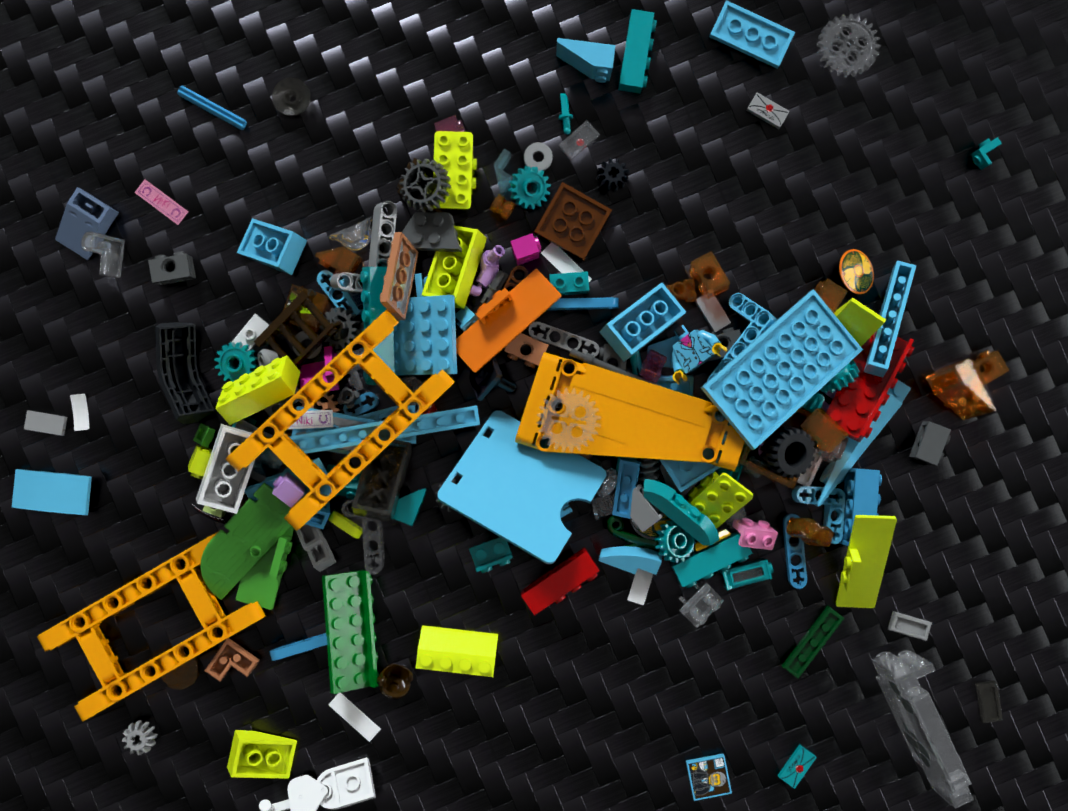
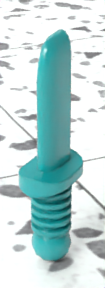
(565, 117)

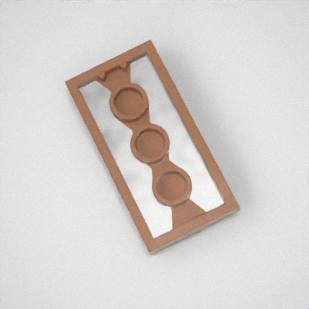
(399, 276)

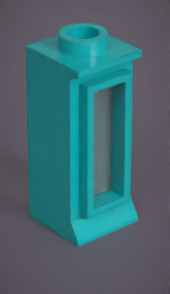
(747, 573)

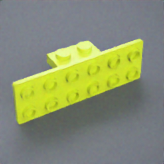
(865, 561)

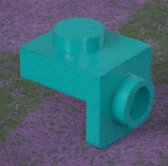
(979, 157)

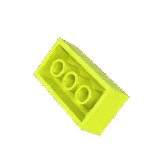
(258, 390)

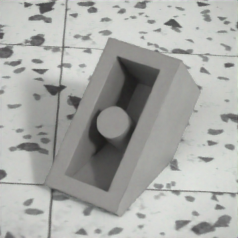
(642, 511)

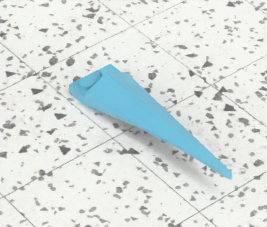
(855, 449)

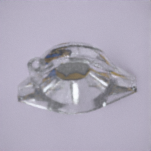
(354, 237)

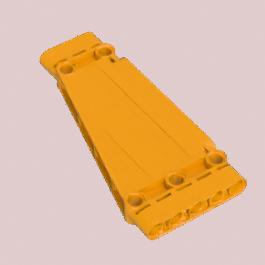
(634, 414)

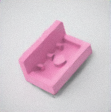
(755, 534)

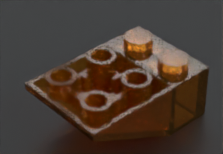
(961, 389)

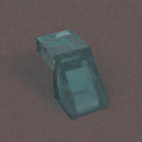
(502, 177)

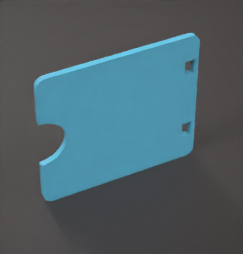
(519, 488)

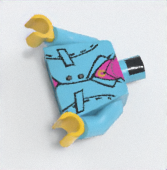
(693, 351)

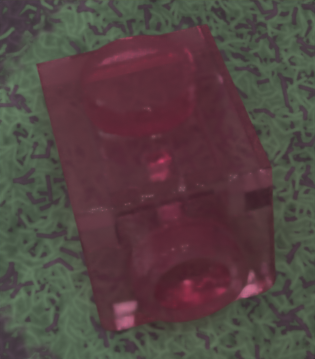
(652, 366)

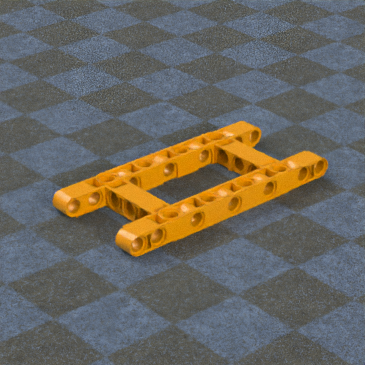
(368, 449)
(101, 655)

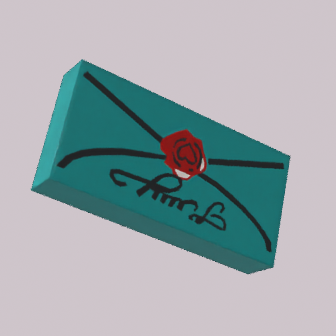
(797, 766)

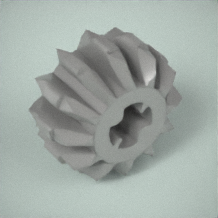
(139, 737)

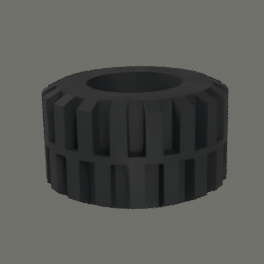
(799, 456)

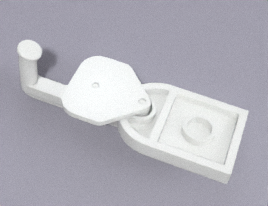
(346, 783)

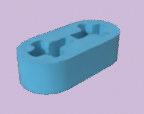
(363, 408)

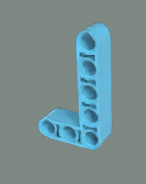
(760, 321)

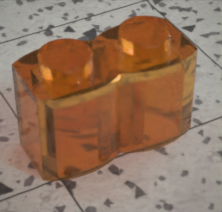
(810, 531)

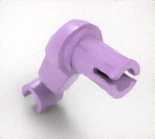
(489, 268)

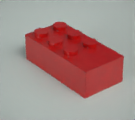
(560, 581)

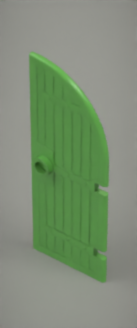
(249, 537)

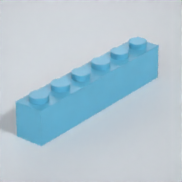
(892, 310)

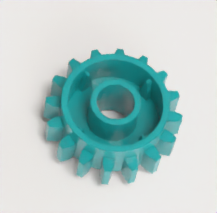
(538, 189)
(246, 359)
(842, 378)
(674, 542)

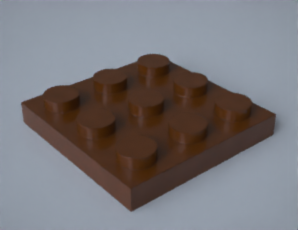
(572, 221)

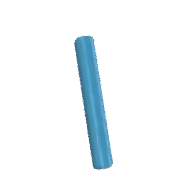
(211, 107)

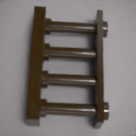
(292, 313)

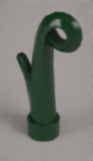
(635, 539)

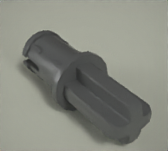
(495, 286)

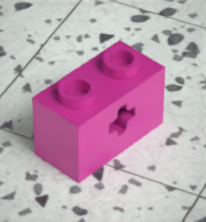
(525, 249)

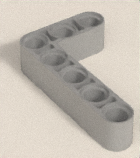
(375, 255)

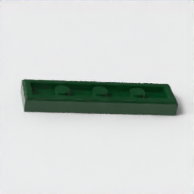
(812, 642)

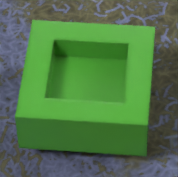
(204, 435)

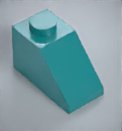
(409, 507)

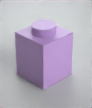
(288, 489)

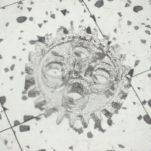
(839, 59)
(572, 402)

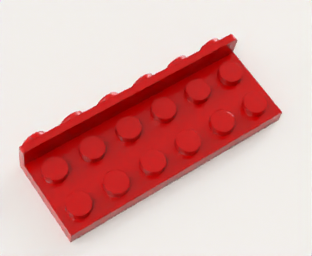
(859, 403)

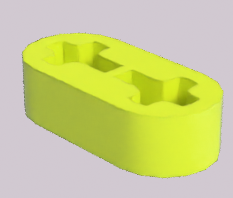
(345, 524)

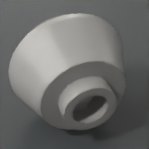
(266, 356)

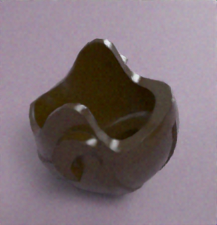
(395, 681)

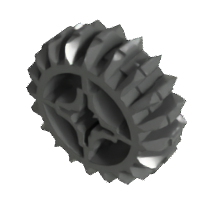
(411, 186)

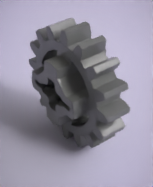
(347, 329)

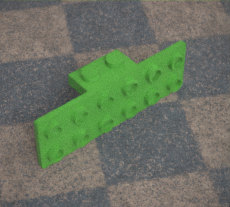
(264, 578)

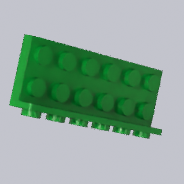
(350, 631)

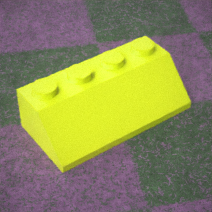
(455, 271)
(457, 651)

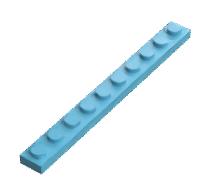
(355, 434)

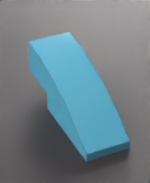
(631, 558)

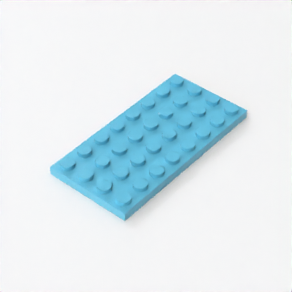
(781, 369)

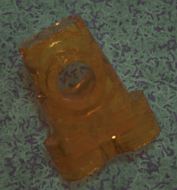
(684, 290)

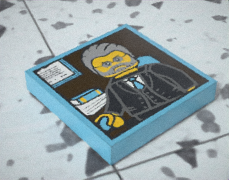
(708, 777)

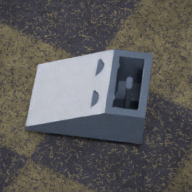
(83, 215)

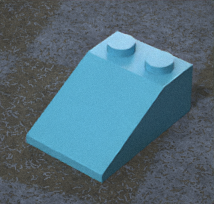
(588, 57)
(272, 246)

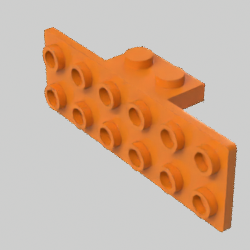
(505, 319)

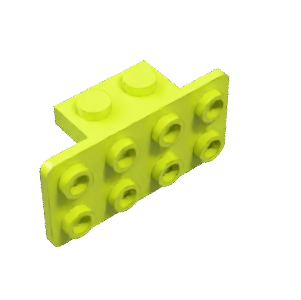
(455, 153)
(719, 497)

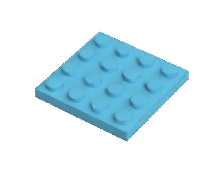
(426, 337)

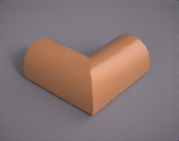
(231, 656)

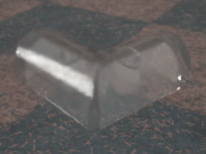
(110, 250)

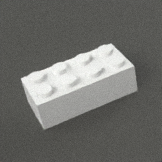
(222, 484)

